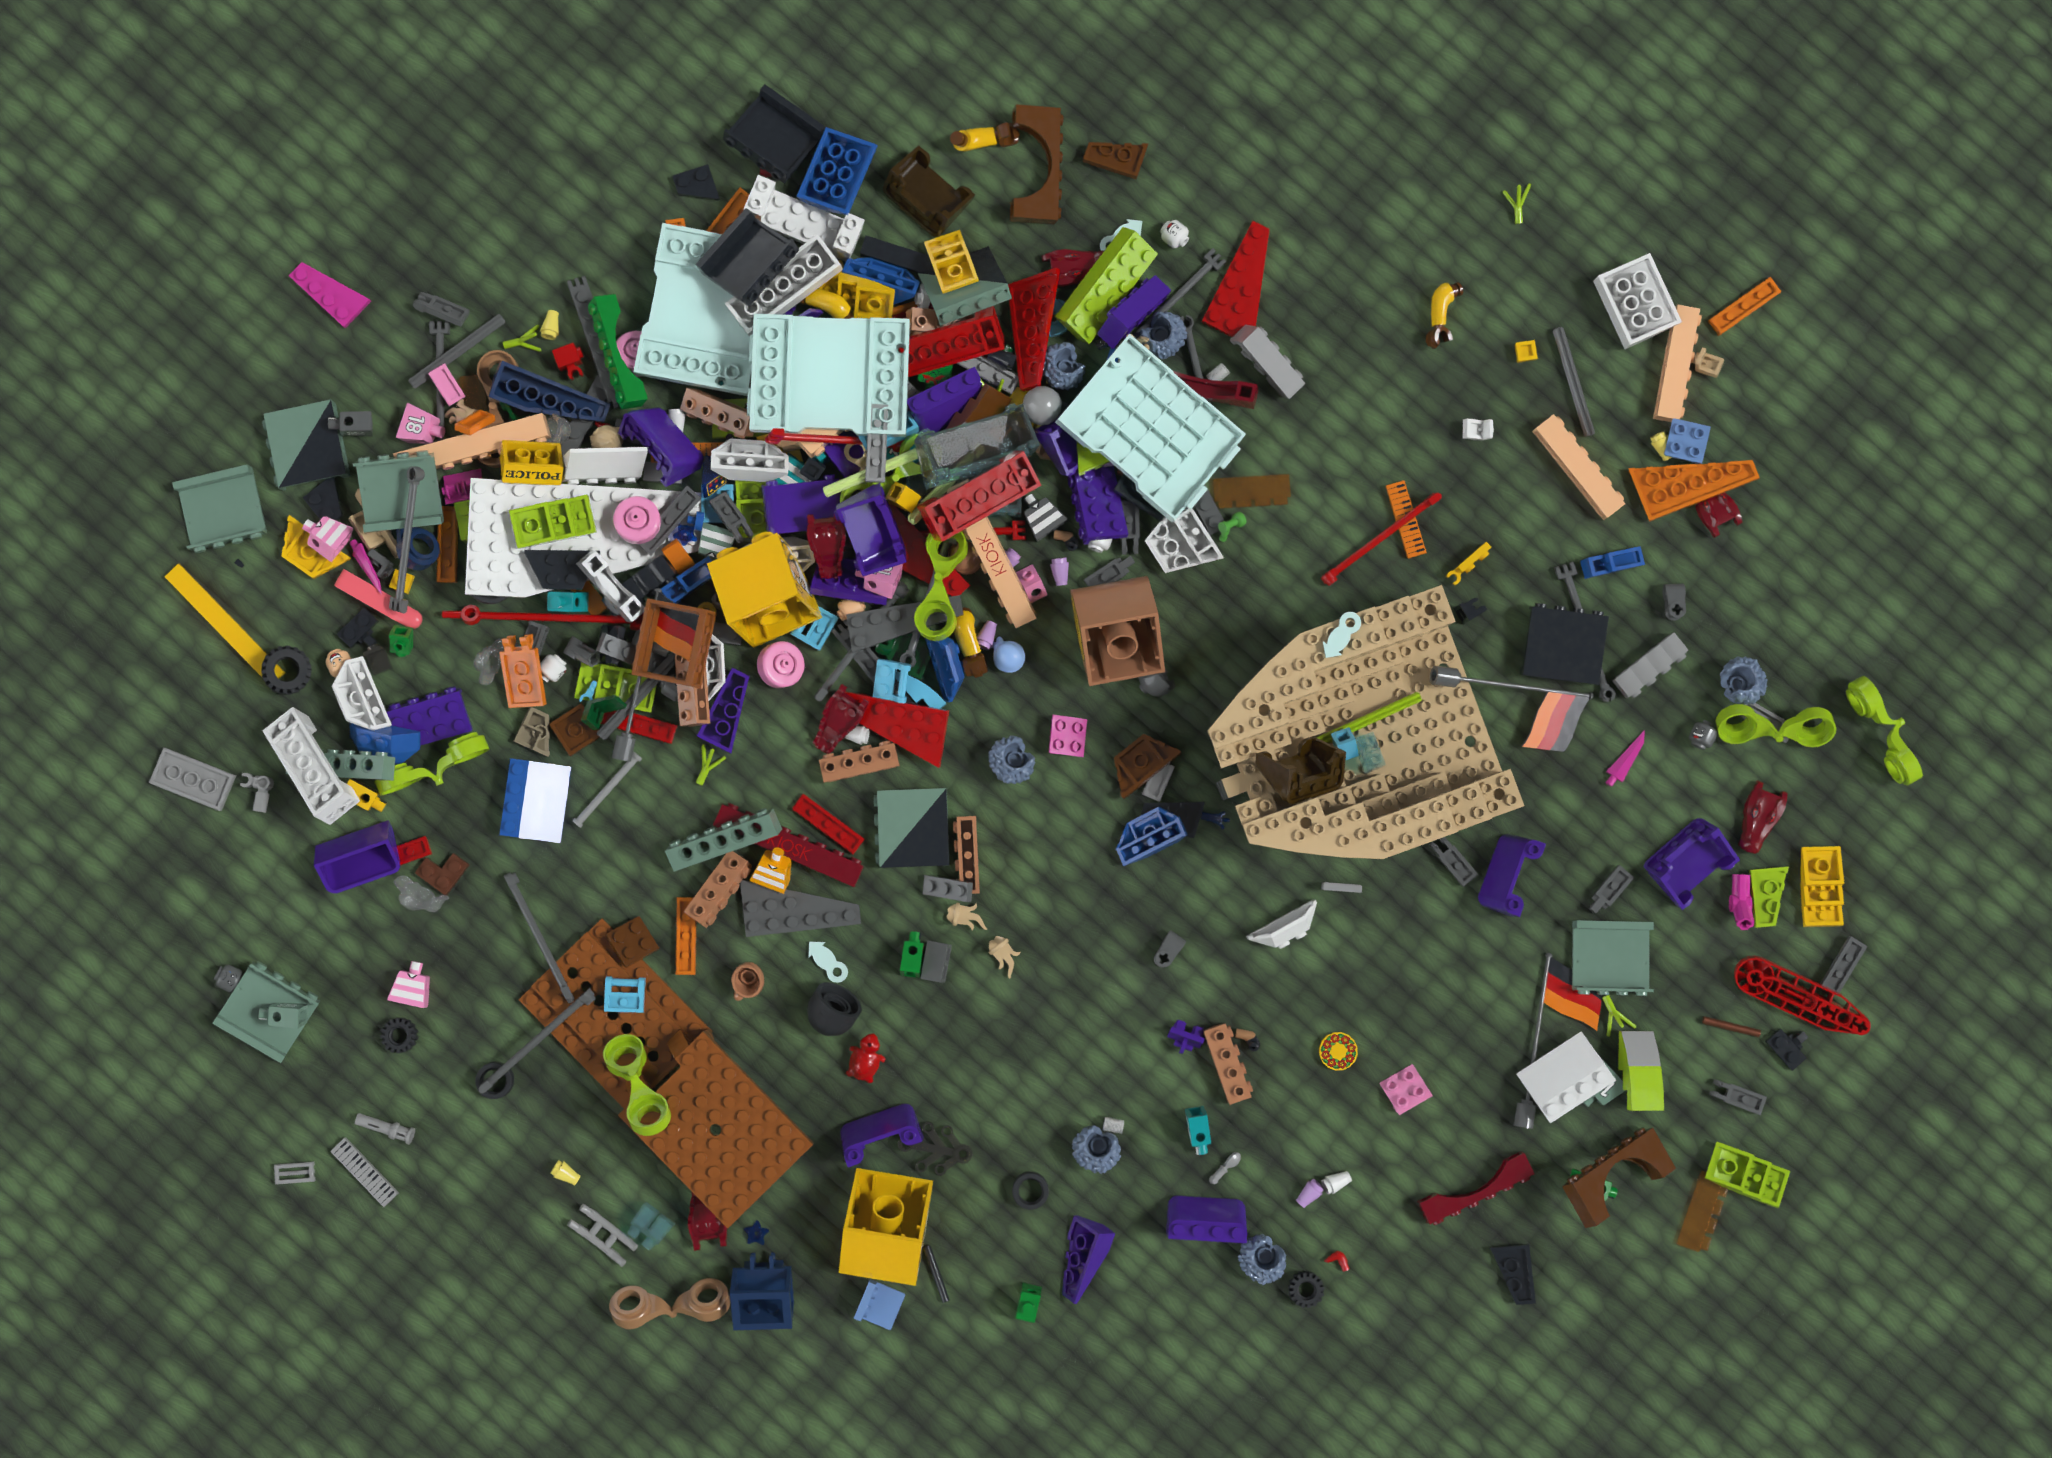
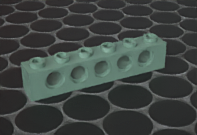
(346, 767)
(681, 859)

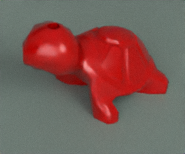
(864, 1060)

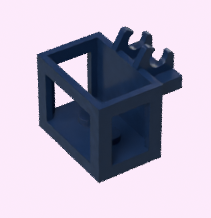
(762, 1295)

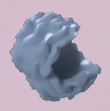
(1165, 334)
(1061, 367)
(1743, 680)
(1010, 760)
(1096, 1150)
(1262, 1259)

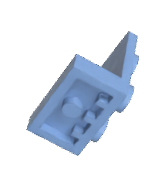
(1687, 441)
(879, 1304)

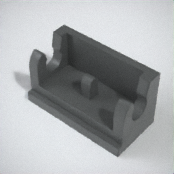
(539, 634)
(936, 961)

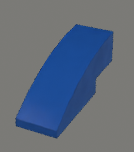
(1612, 562)
(688, 581)

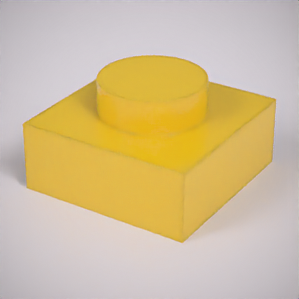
(1526, 351)
(408, 583)

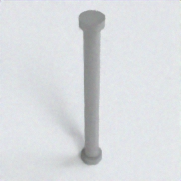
(606, 790)

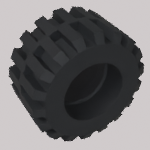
(293, 654)

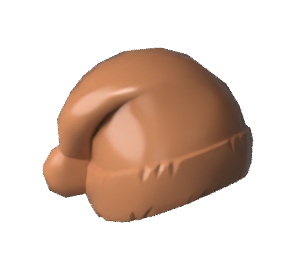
(970, 563)
(747, 987)

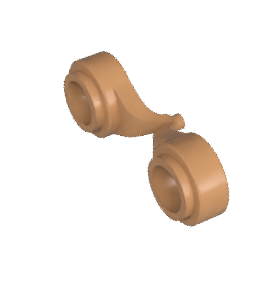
(483, 370)
(654, 1306)

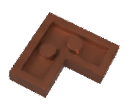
(442, 878)

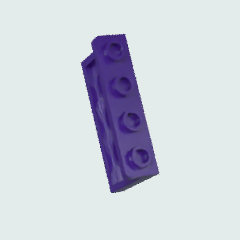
(1097, 505)
(845, 586)
(434, 716)

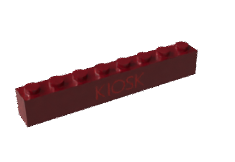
(800, 850)

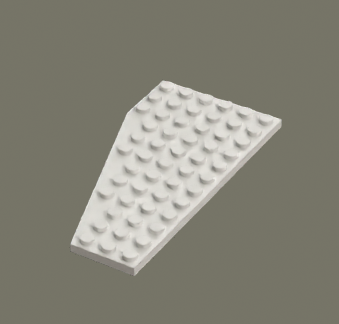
(503, 570)

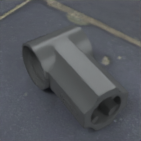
(580, 651)

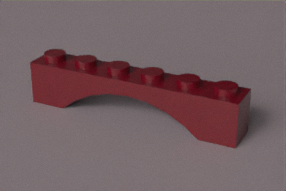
(1226, 392)
(1512, 1170)

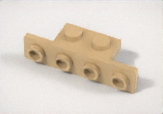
(372, 539)

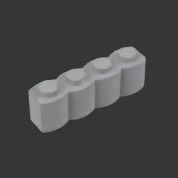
(1650, 665)

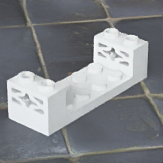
(803, 221)
(308, 767)

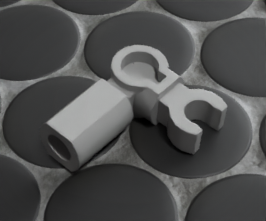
(263, 785)

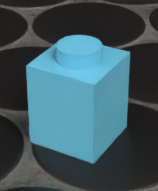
(1346, 741)

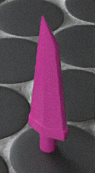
(363, 560)
(1623, 764)

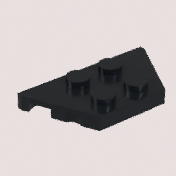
(558, 568)

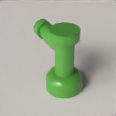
(1238, 520)

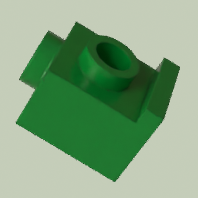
(401, 640)

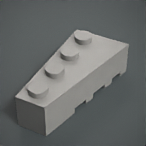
(1268, 360)

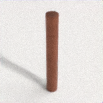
(1731, 1026)

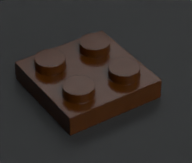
(573, 732)
(632, 942)

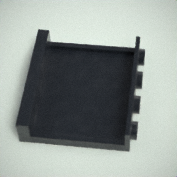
(774, 134)
(747, 258)
(1565, 644)

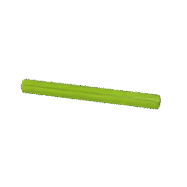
(1375, 715)

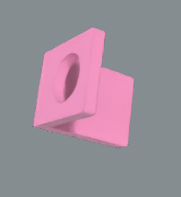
(1030, 580)

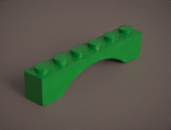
(627, 387)

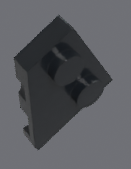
(696, 183)
(325, 500)

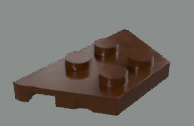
(1141, 762)

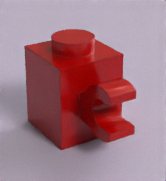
(568, 358)

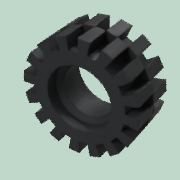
(387, 1035)
(1317, 1293)

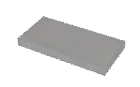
(192, 779)

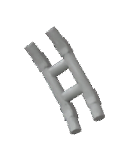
(602, 1222)

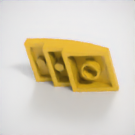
(951, 261)
(864, 296)
(1822, 886)

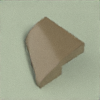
(534, 732)

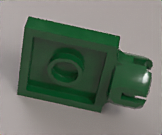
(899, 646)

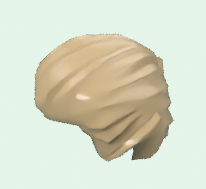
(606, 437)

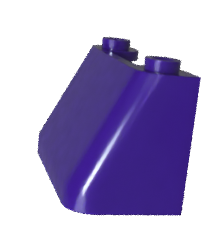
(664, 441)
(1059, 447)
(789, 504)
(872, 530)
(1689, 860)
(1504, 871)
(877, 1126)

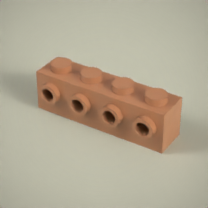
(926, 320)
(716, 411)
(692, 701)
(859, 762)
(967, 851)
(718, 889)
(1227, 1064)

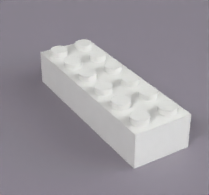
(799, 278)

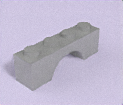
(621, 599)

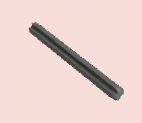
(459, 349)
(1573, 381)
(644, 690)

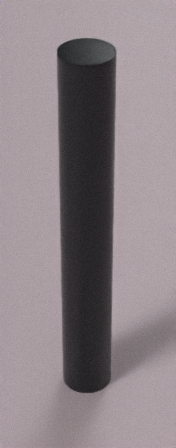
(936, 1273)

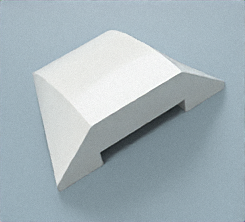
(1182, 542)

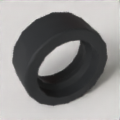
(509, 1081)
(1030, 1205)

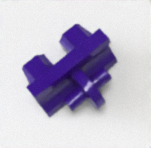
(1186, 1040)

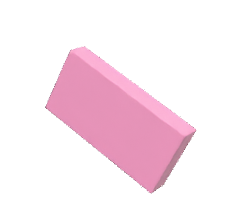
(446, 384)

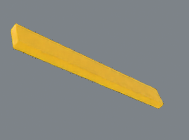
(219, 619)

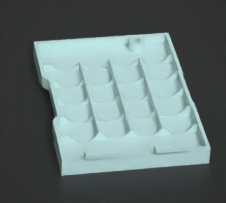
(689, 327)
(828, 374)
(1152, 428)

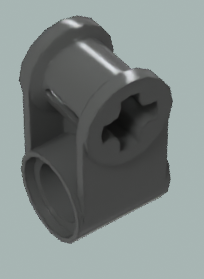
(1674, 597)
(1171, 947)

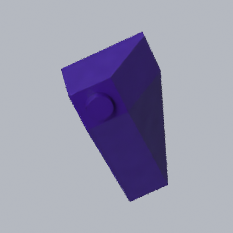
(1087, 1250)

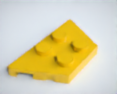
(302, 555)

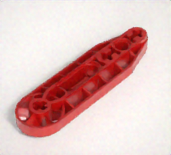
(1810, 1002)

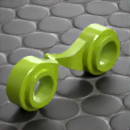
(903, 471)
(937, 598)
(1758, 726)
(459, 751)
(1899, 758)
(642, 1097)

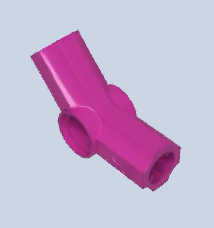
(1741, 902)

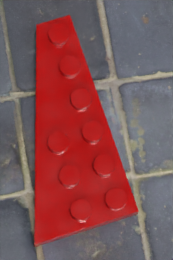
(908, 725)

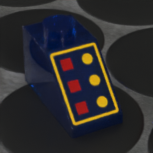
(711, 480)

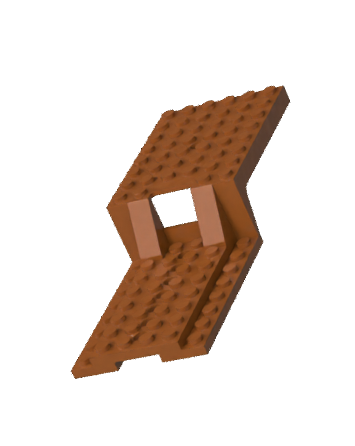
(706, 1090)

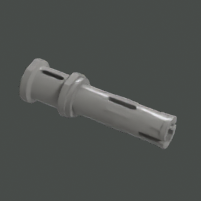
(393, 1130)

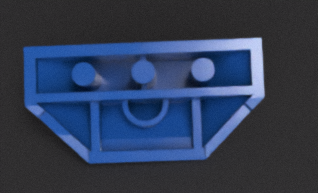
(886, 274)
(947, 666)
(393, 740)
(1149, 835)

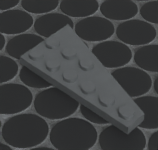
(793, 911)

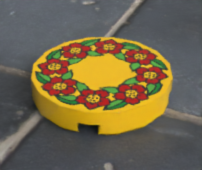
(1338, 1051)

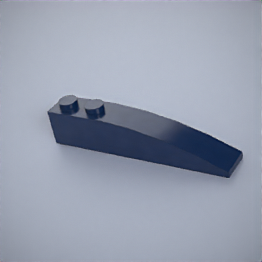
(541, 395)

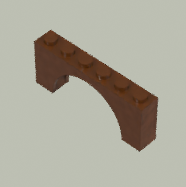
(1044, 126)
(1587, 1188)

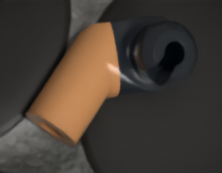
(1068, 538)
(1250, 1038)

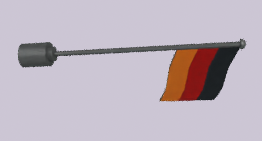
(674, 633)
(1554, 718)
(1559, 996)

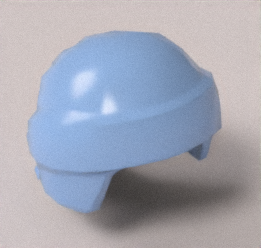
(1008, 655)

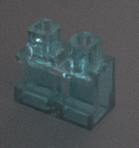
(1371, 754)
(642, 1222)

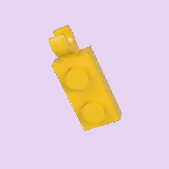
(1467, 565)

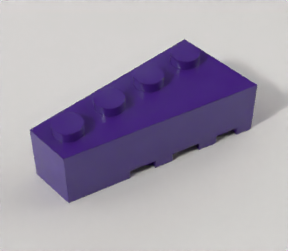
(1133, 310)
(726, 712)

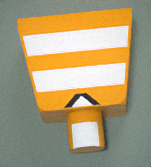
(773, 870)

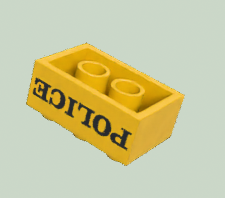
(531, 462)

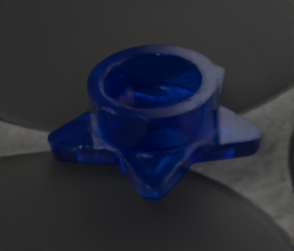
(689, 530)
(751, 1233)

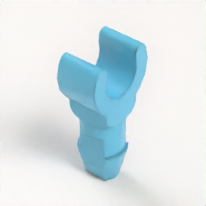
(589, 693)

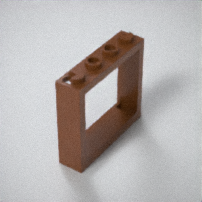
(699, 650)

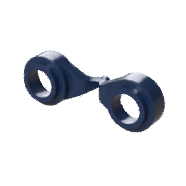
(416, 560)

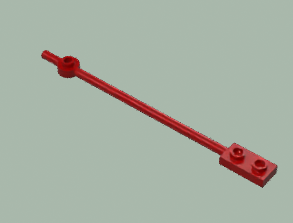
(472, 610)

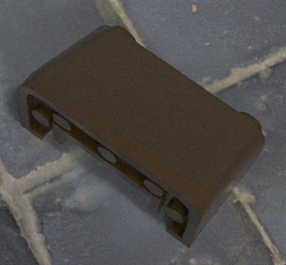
(924, 193)
(1311, 773)

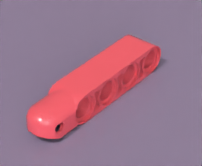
(371, 596)

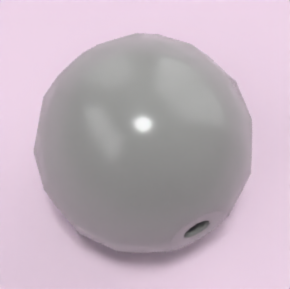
(1042, 405)

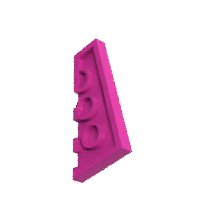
(333, 296)

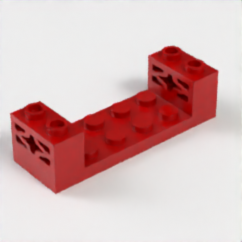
(955, 342)
(979, 496)

